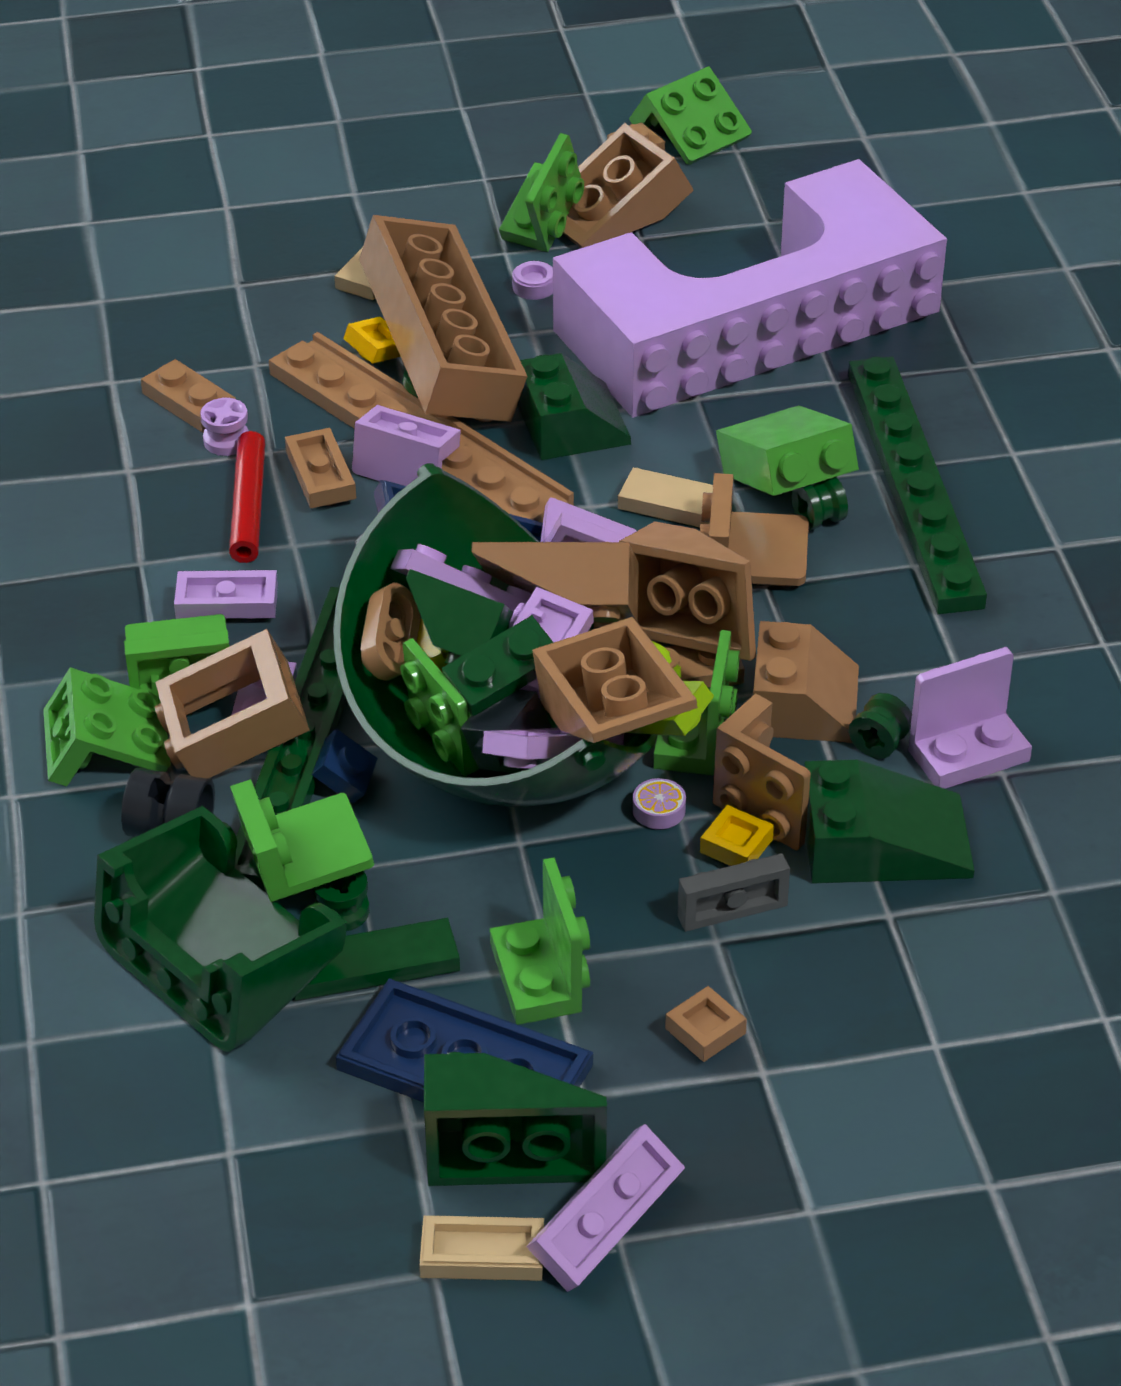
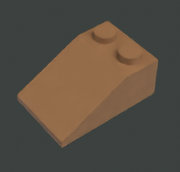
(625, 188)
(587, 573)
(692, 589)
(608, 682)

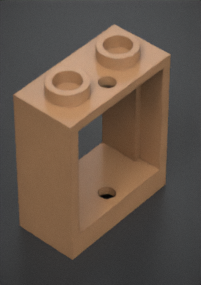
(243, 733)

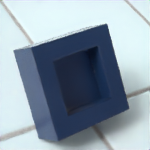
(344, 766)

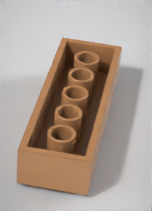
(442, 319)

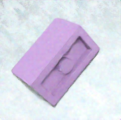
(397, 444)

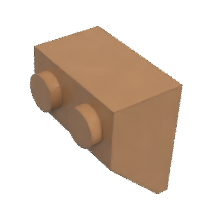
(806, 681)

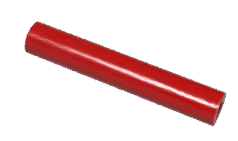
(247, 497)

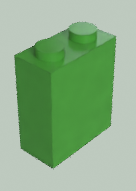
(787, 450)

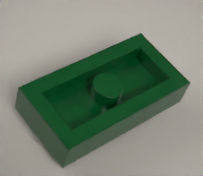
(497, 665)

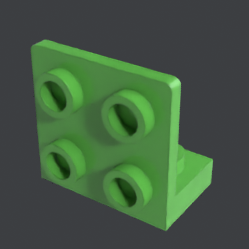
(694, 115)
(545, 199)
(169, 646)
(436, 707)
(101, 718)
(697, 749)
(301, 844)
(544, 956)

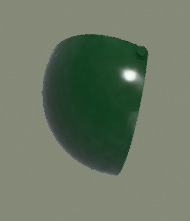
(449, 517)

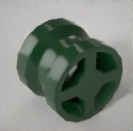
(821, 502)
(880, 725)
(347, 898)

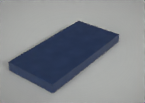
(410, 1022)

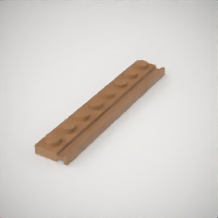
(353, 387)

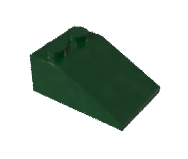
(882, 826)
(508, 1124)

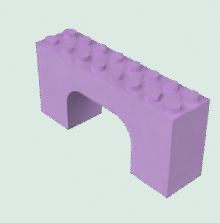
(846, 270)

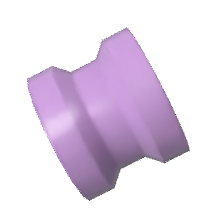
(224, 424)

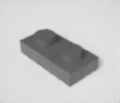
(733, 892)

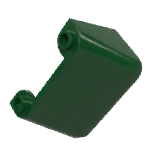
(204, 931)

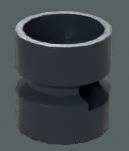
(156, 799)

